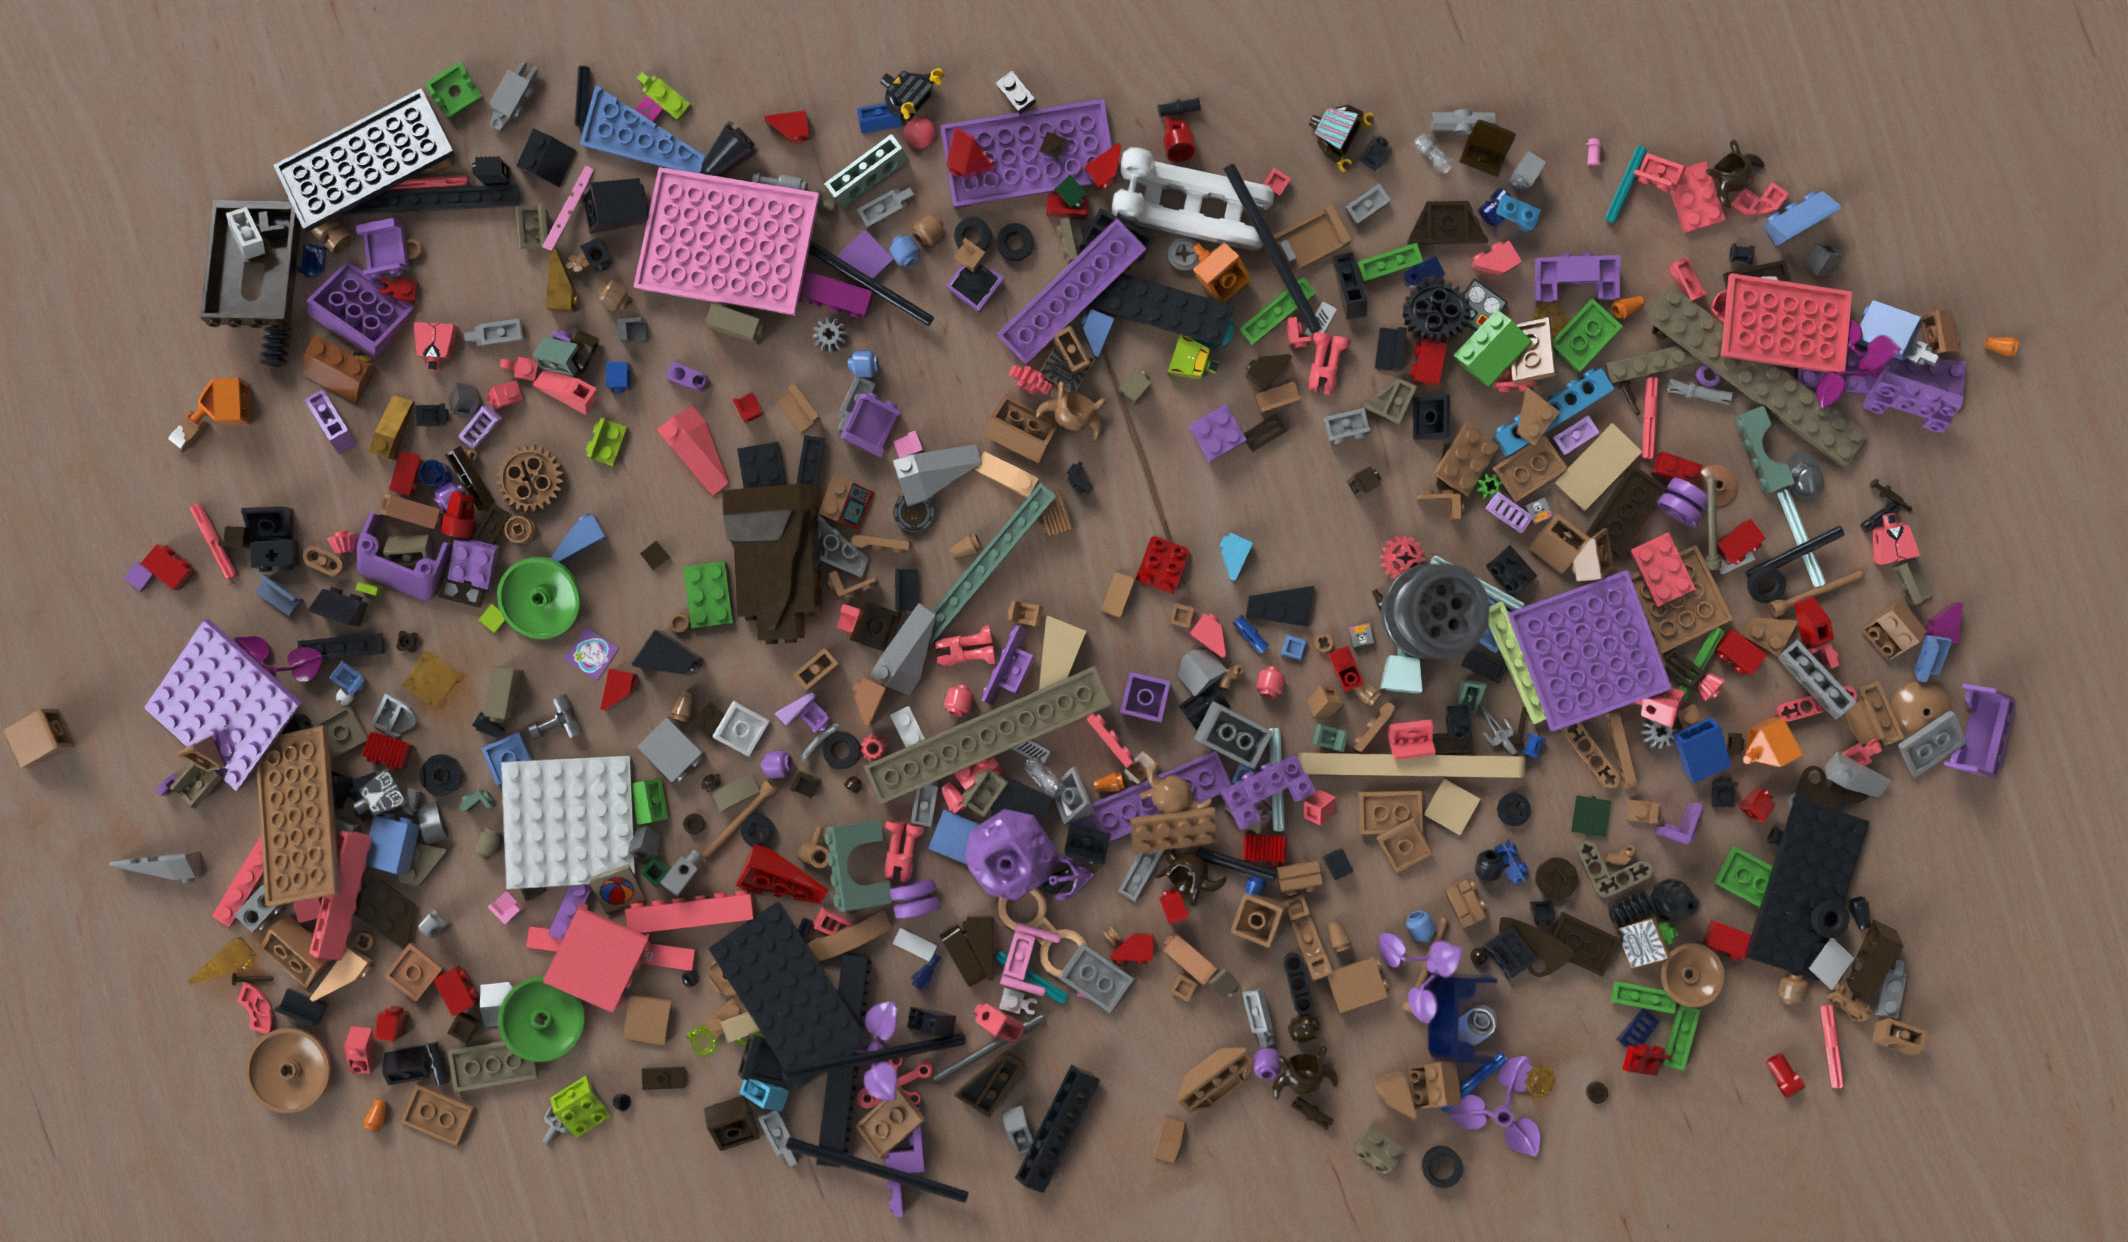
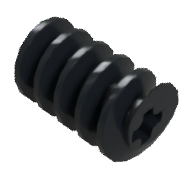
(275, 346)
(1630, 908)

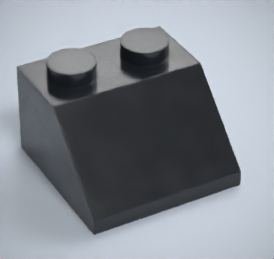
(546, 158)
(339, 607)

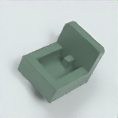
(1330, 737)
(471, 800)

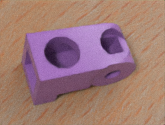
(687, 377)

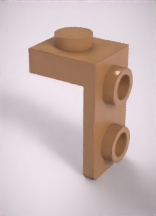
(1456, 508)
(836, 584)

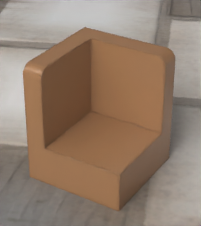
(970, 255)
(1325, 702)

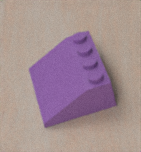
(356, 310)

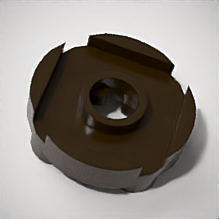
(1550, 868)

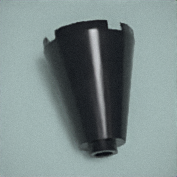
(728, 151)

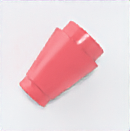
(953, 798)

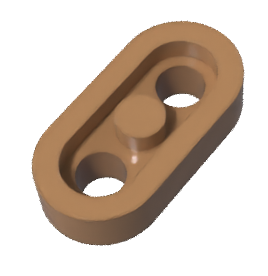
(324, 560)

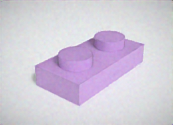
(1575, 435)

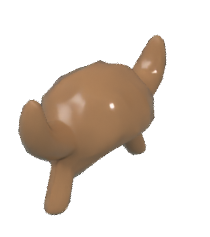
(1073, 410)
(1171, 793)

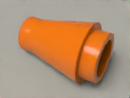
(1625, 307)
(2002, 345)
(1110, 783)
(375, 1118)

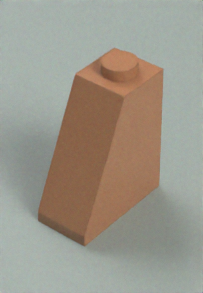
(410, 511)
(1189, 958)

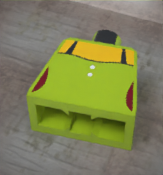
(1191, 359)

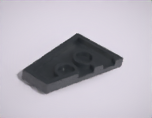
(1284, 606)

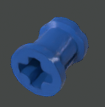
(1534, 746)

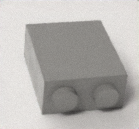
(671, 750)

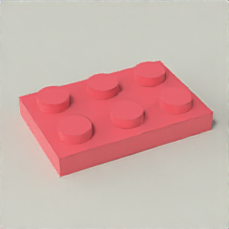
(1697, 199)
(1662, 569)
(1110, 739)

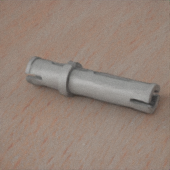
(1691, 390)

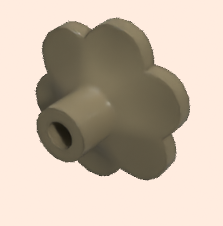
(825, 201)

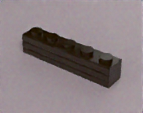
(469, 478)

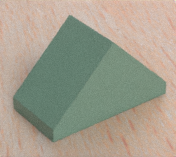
(1470, 694)

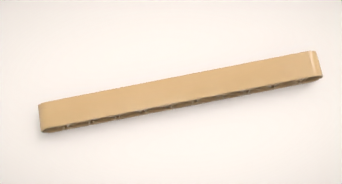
(1419, 766)

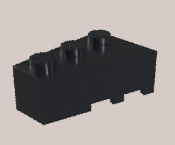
(1103, 220)

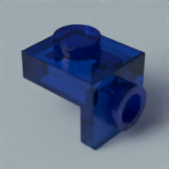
(312, 260)

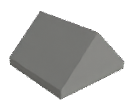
(1074, 801)

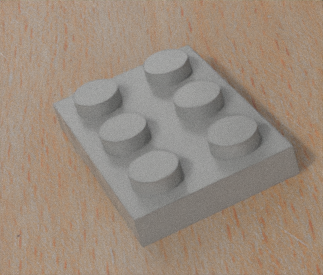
(1932, 743)
(1096, 977)

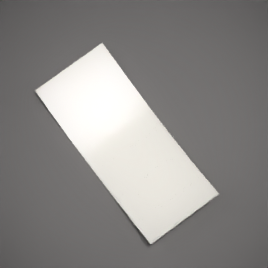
(914, 944)

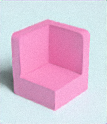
(908, 445)
(506, 907)

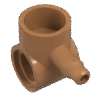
(809, 850)

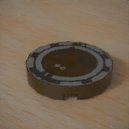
(914, 517)

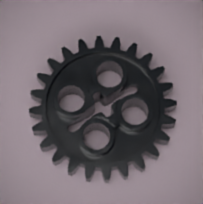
(1452, 302)

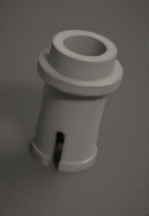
(412, 797)

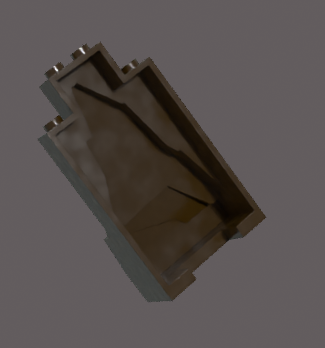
(775, 557)

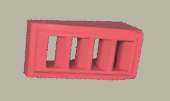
(831, 915)

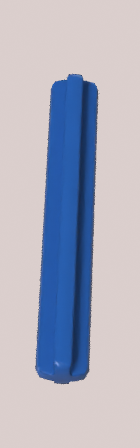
(1479, 1077)

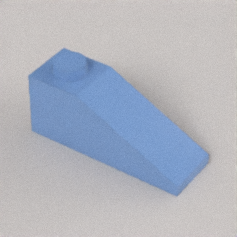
(580, 538)

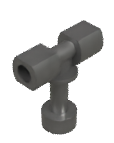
(562, 718)

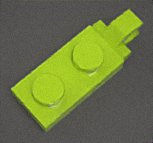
(664, 96)

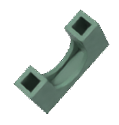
(841, 842)

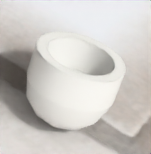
(342, 695)

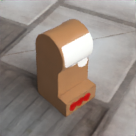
(187, 431)

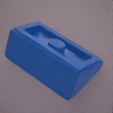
(877, 118)

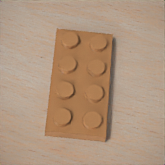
(1173, 830)

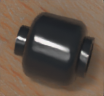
(1489, 865)

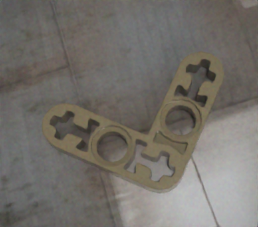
(1604, 876)

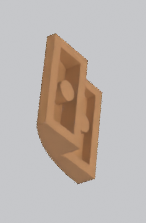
(647, 1019)

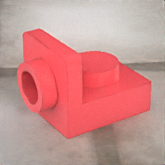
(1294, 330)

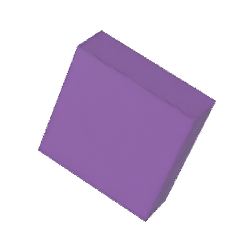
(139, 576)

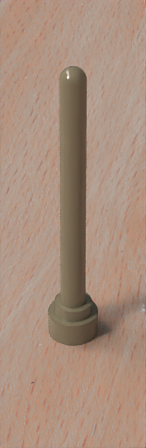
(1713, 559)

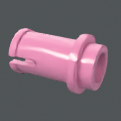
(1594, 147)

